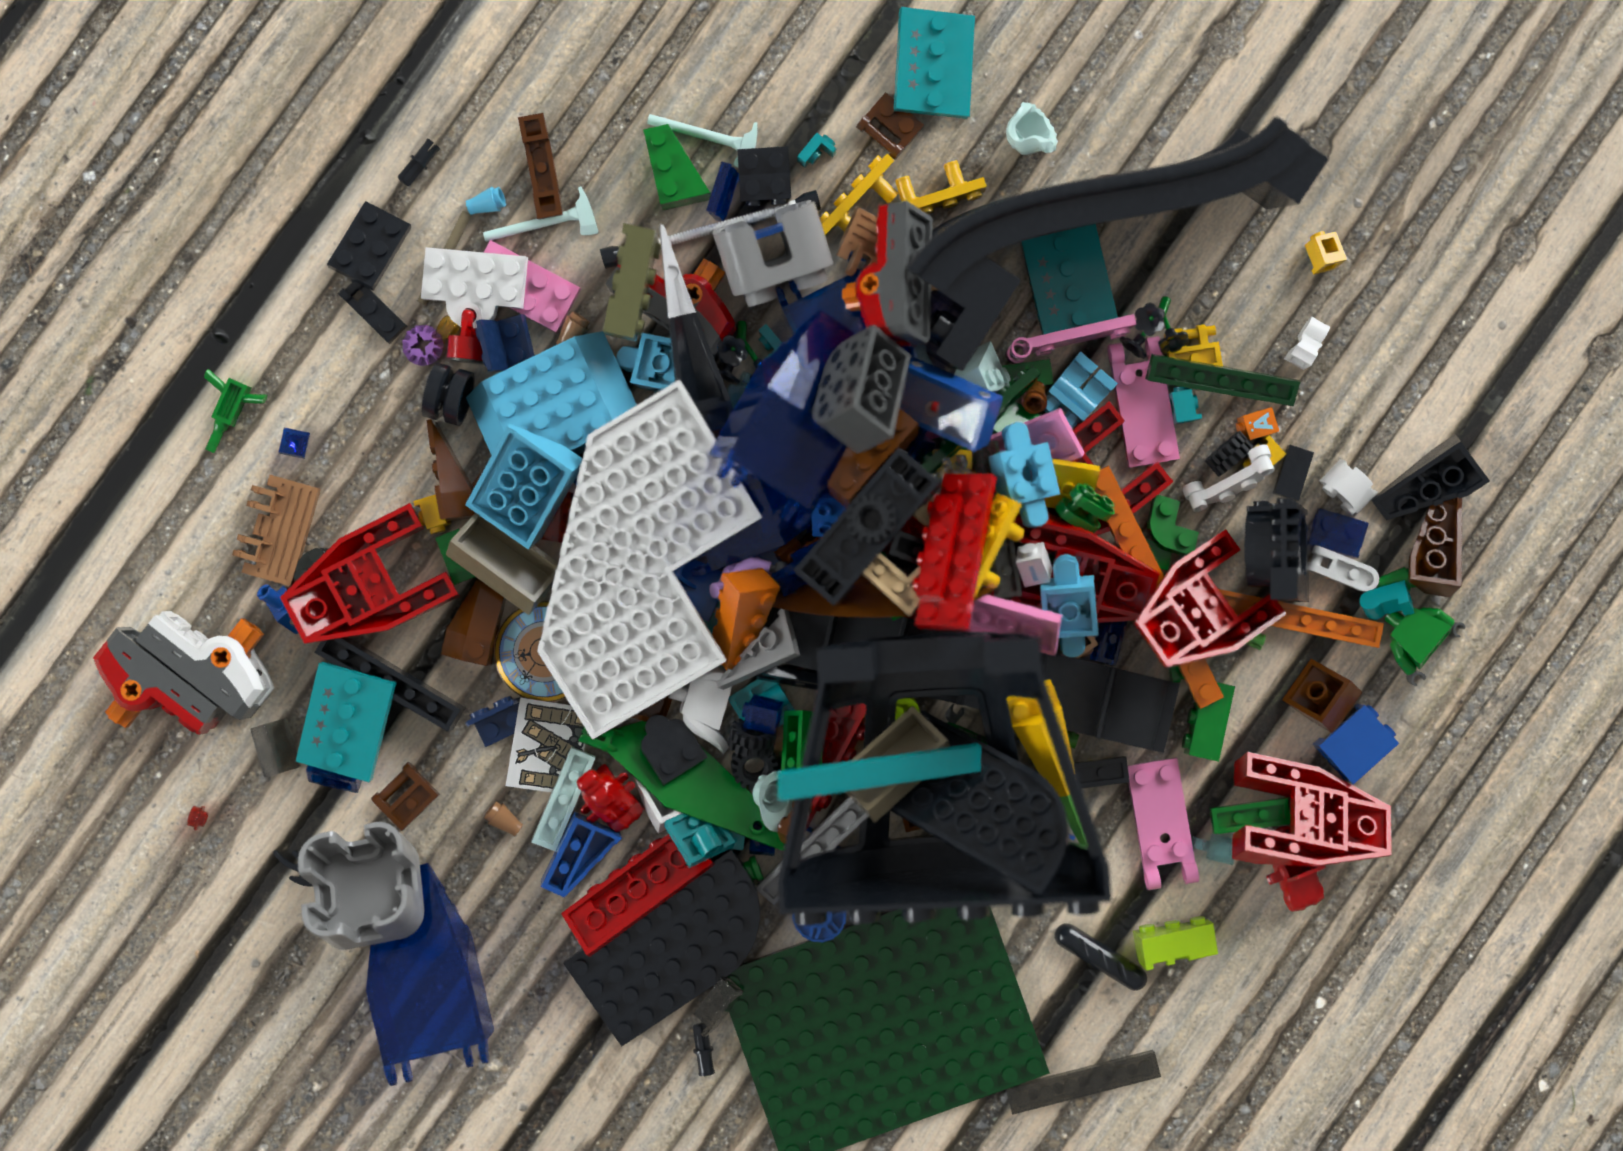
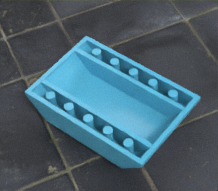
(555, 394)

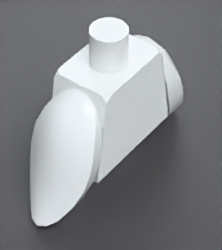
(704, 706)

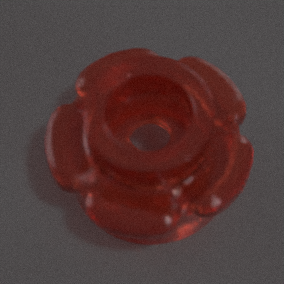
(197, 817)

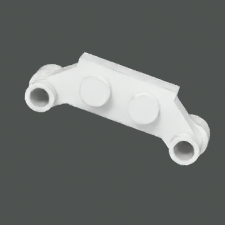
(1227, 489)

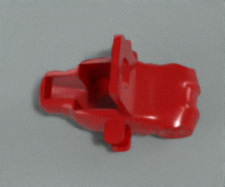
(609, 798)
(1299, 883)

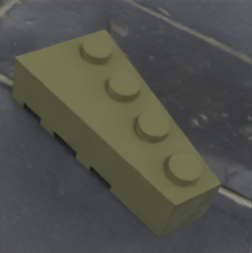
(632, 283)

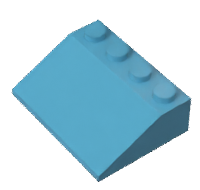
(524, 484)

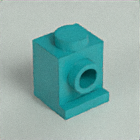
(1184, 405)

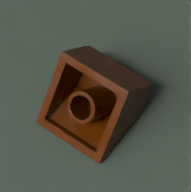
(1322, 695)

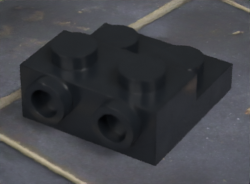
(764, 175)

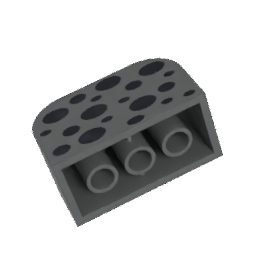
(862, 389)

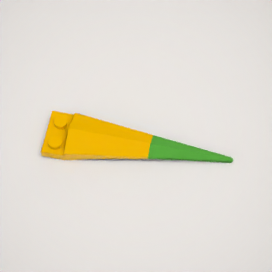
(1033, 734)

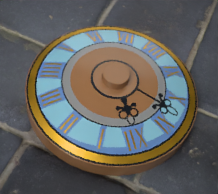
(518, 657)

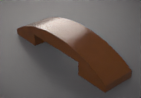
(541, 166)

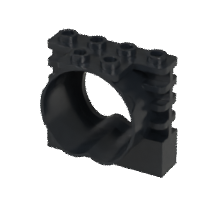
(1277, 549)

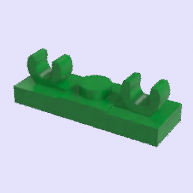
(1255, 814)

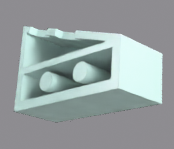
(985, 369)

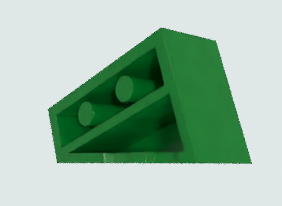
(673, 171)

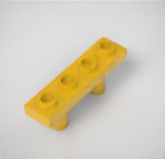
(872, 180)
(948, 197)
(999, 526)

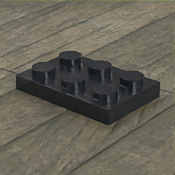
(369, 245)

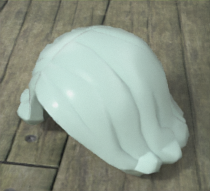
(1031, 131)

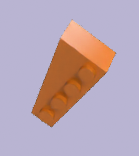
(743, 611)

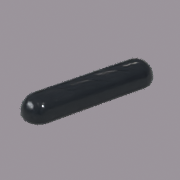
(1100, 956)

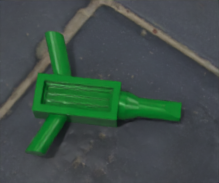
(229, 405)

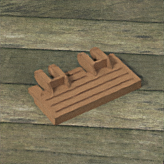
(860, 239)
(282, 531)

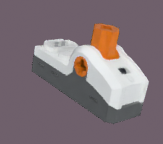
(219, 667)

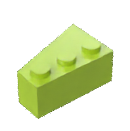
(1175, 941)

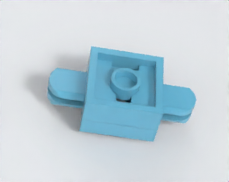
(649, 363)
(1014, 475)
(1073, 599)

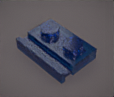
(723, 192)
(1338, 533)

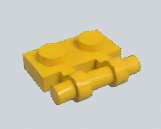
(1205, 351)

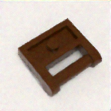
(900, 124)
(411, 803)

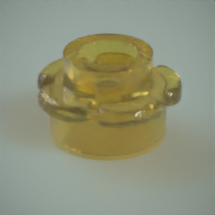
(447, 327)

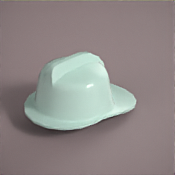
(771, 808)

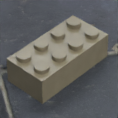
(503, 563)
(906, 735)

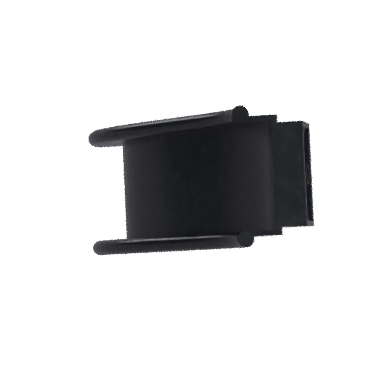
(1269, 168)

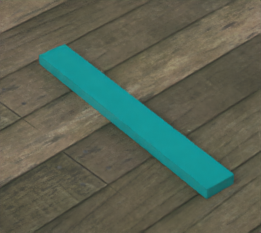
(878, 771)

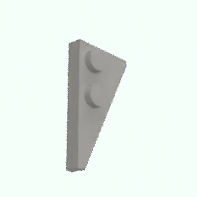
(769, 650)

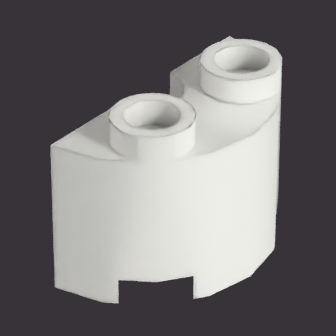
(1349, 486)

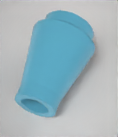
(487, 201)

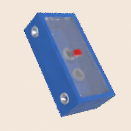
(949, 405)

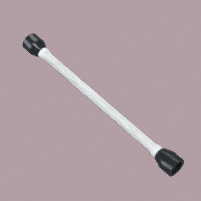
(610, 253)

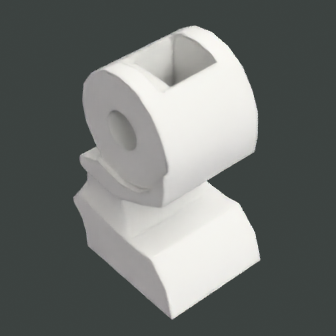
(1309, 342)

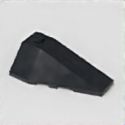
(1437, 477)

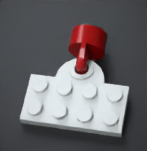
(473, 290)

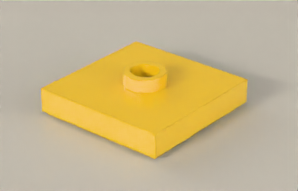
(1070, 474)

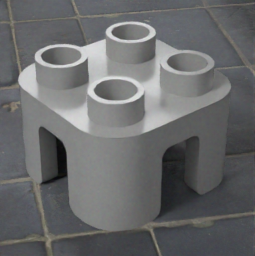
(803, 258)
(362, 888)

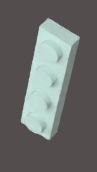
(562, 799)

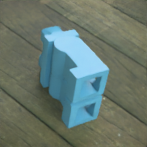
(1073, 399)

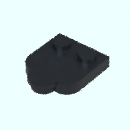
(670, 748)

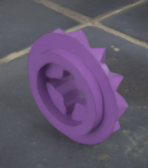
(433, 350)

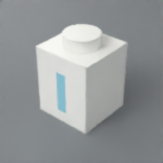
(1034, 564)

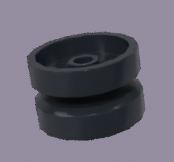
(447, 394)

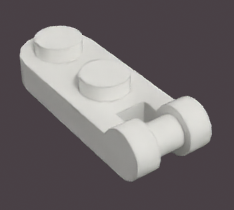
(1343, 570)

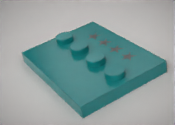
(934, 63)
(1068, 279)
(345, 721)

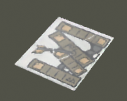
(542, 743)

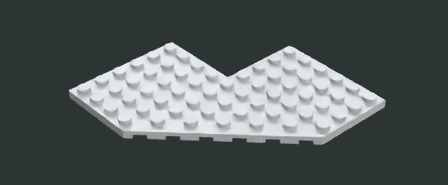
(641, 507)

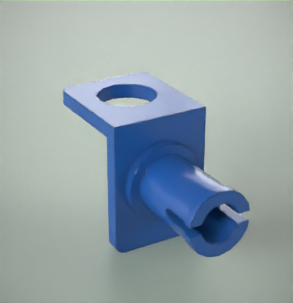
(276, 606)

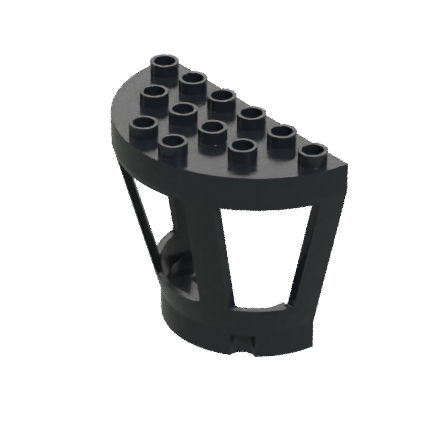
(923, 870)

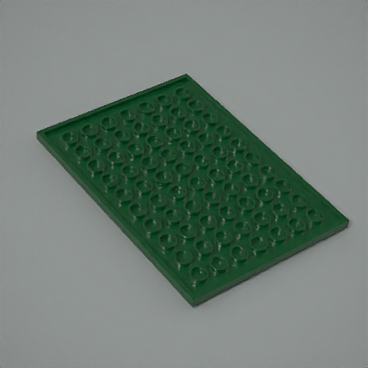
(882, 1027)

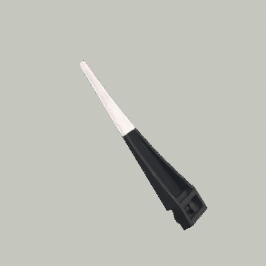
(690, 350)

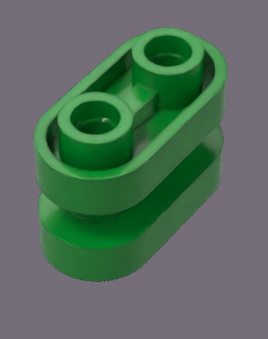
(1085, 508)

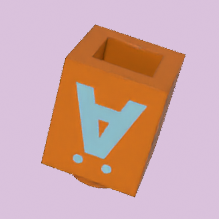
(1257, 424)

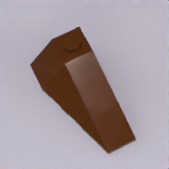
(1437, 552)

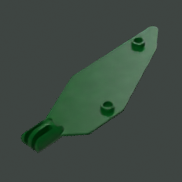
(701, 792)

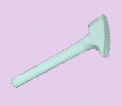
(748, 141)
(581, 212)

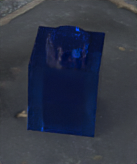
(762, 714)

